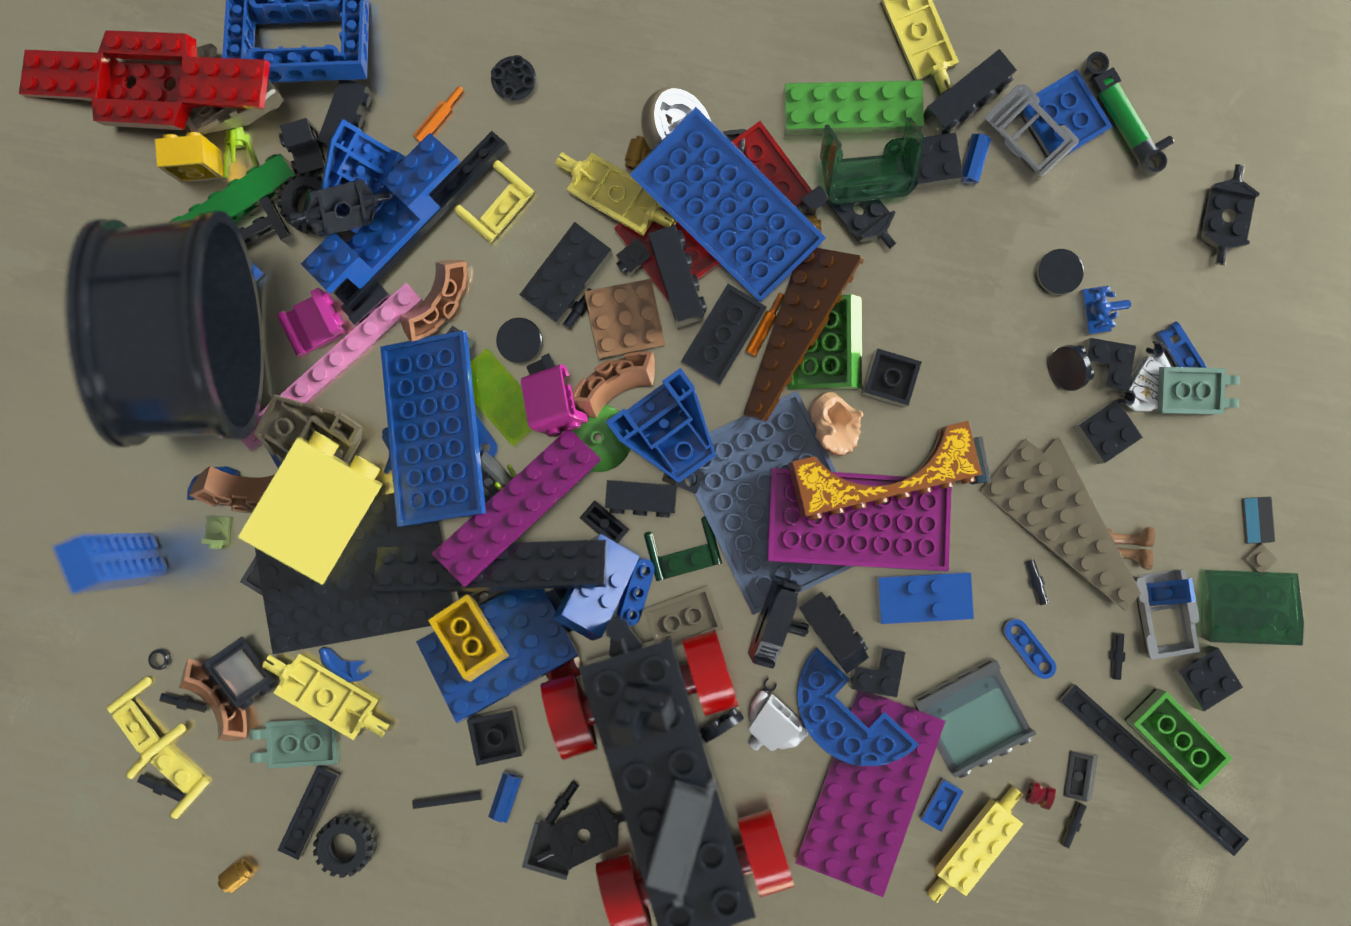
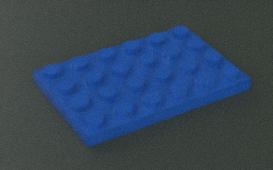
(529, 636)

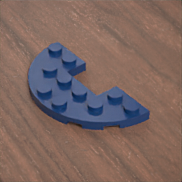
(837, 728)

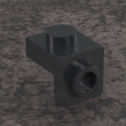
(632, 257)

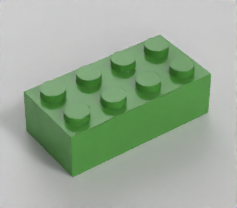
(1179, 739)

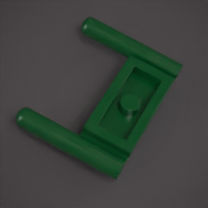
(685, 560)

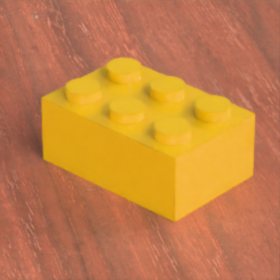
(189, 157)
(468, 638)

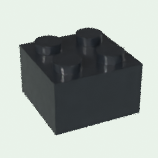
(939, 162)
(891, 378)
(1107, 431)
(1206, 678)
(495, 736)

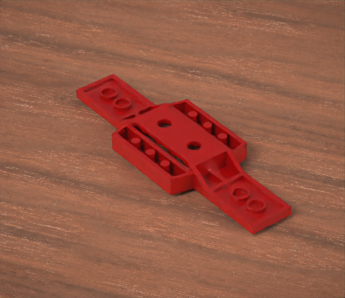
(147, 104)

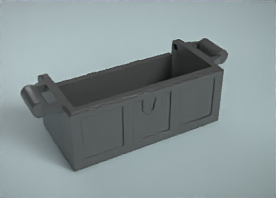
(679, 838)

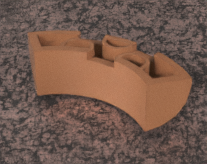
(440, 302)
(613, 378)
(230, 490)
(231, 724)

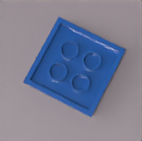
(1068, 104)

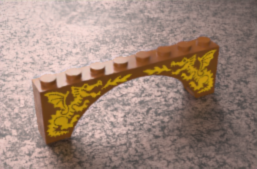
(823, 491)

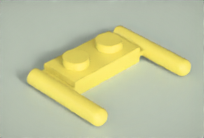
(503, 208)
(136, 725)
(178, 771)

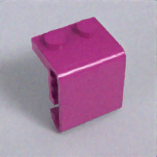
(311, 323)
(550, 402)

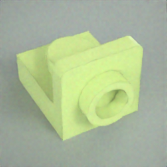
(217, 531)

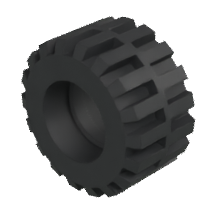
(292, 194)
(331, 859)

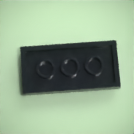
(723, 334)

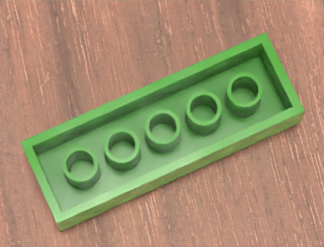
(852, 107)

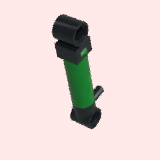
(1107, 87)

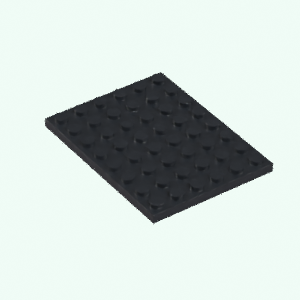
(345, 607)

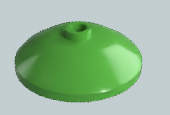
(609, 448)

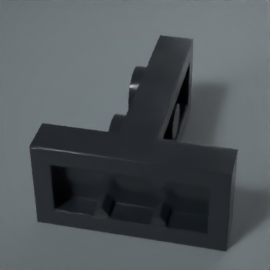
(265, 225)

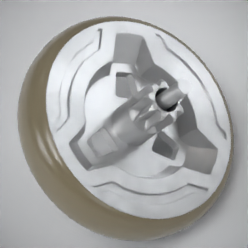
(672, 103)

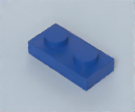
(1171, 592)
(941, 805)

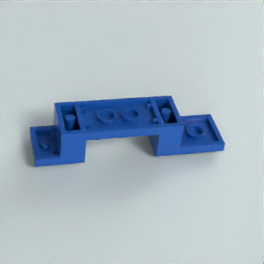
(392, 224)

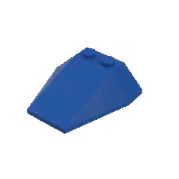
(355, 156)
(667, 428)

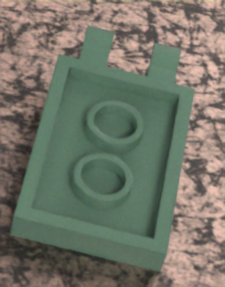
(1195, 390)
(296, 744)

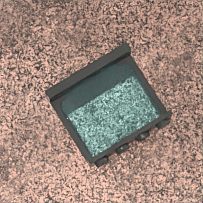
(978, 717)

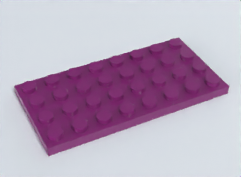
(892, 534)
(868, 809)

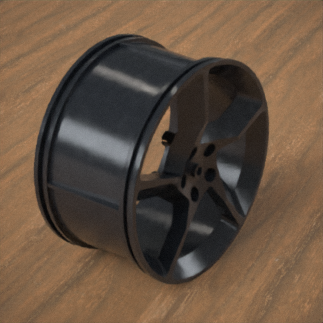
(165, 329)

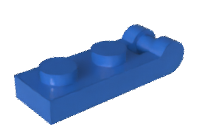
(1183, 351)

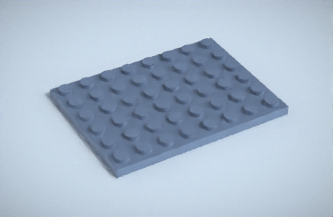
(737, 494)

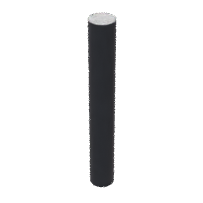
(447, 799)

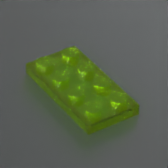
(499, 397)

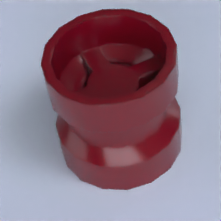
(1040, 795)

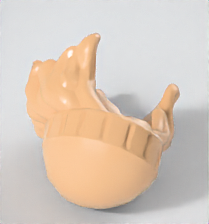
(835, 423)

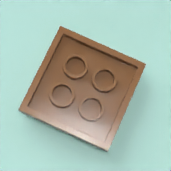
(624, 318)

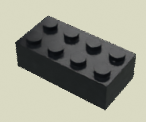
(969, 93)
(566, 273)
(676, 275)

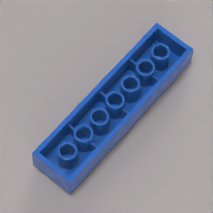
(109, 561)

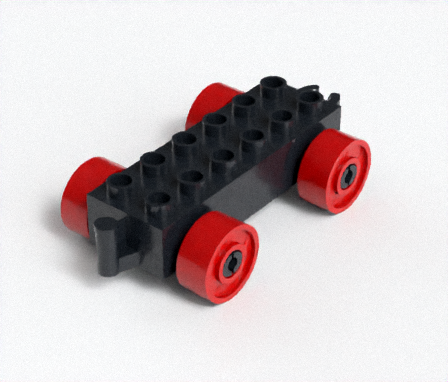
(645, 774)

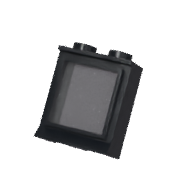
(238, 674)

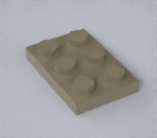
(683, 616)

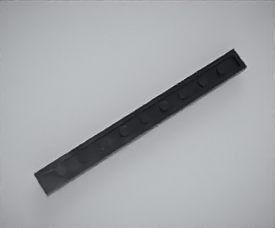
(445, 196)
(1153, 769)

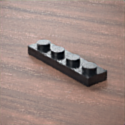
(308, 812)

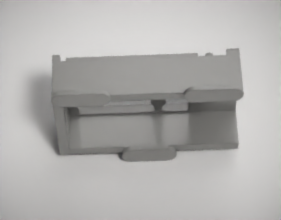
(1009, 108)
(1188, 614)

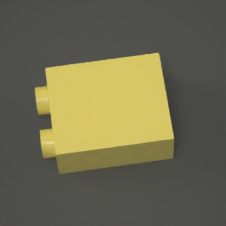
(312, 507)

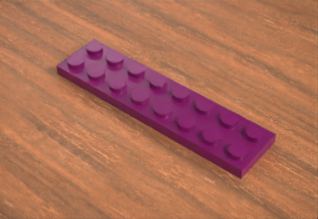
(516, 507)

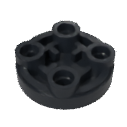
(513, 78)
(1060, 271)
(519, 340)
(1071, 367)
(720, 726)

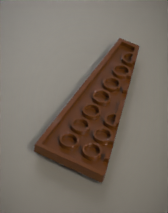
(802, 316)

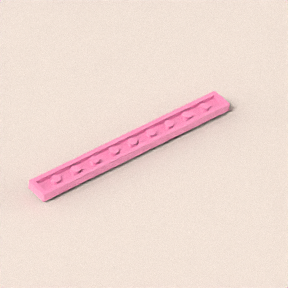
(346, 352)

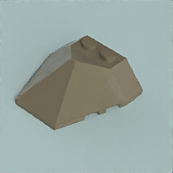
(212, 119)
(292, 419)

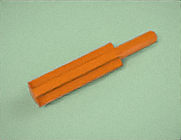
(436, 116)
(764, 327)

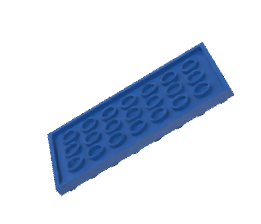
(727, 204)
(432, 429)

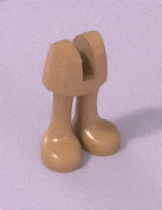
(1145, 538)

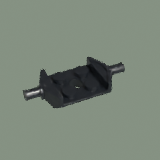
(1239, 200)
(321, 207)
(869, 225)
(564, 841)

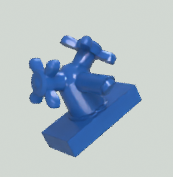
(1097, 309)

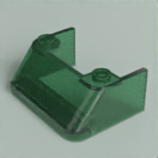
(872, 176)

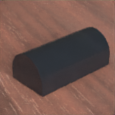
(813, 202)
(603, 522)

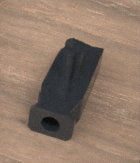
(776, 622)

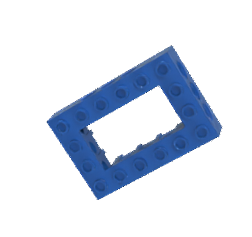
(304, 62)

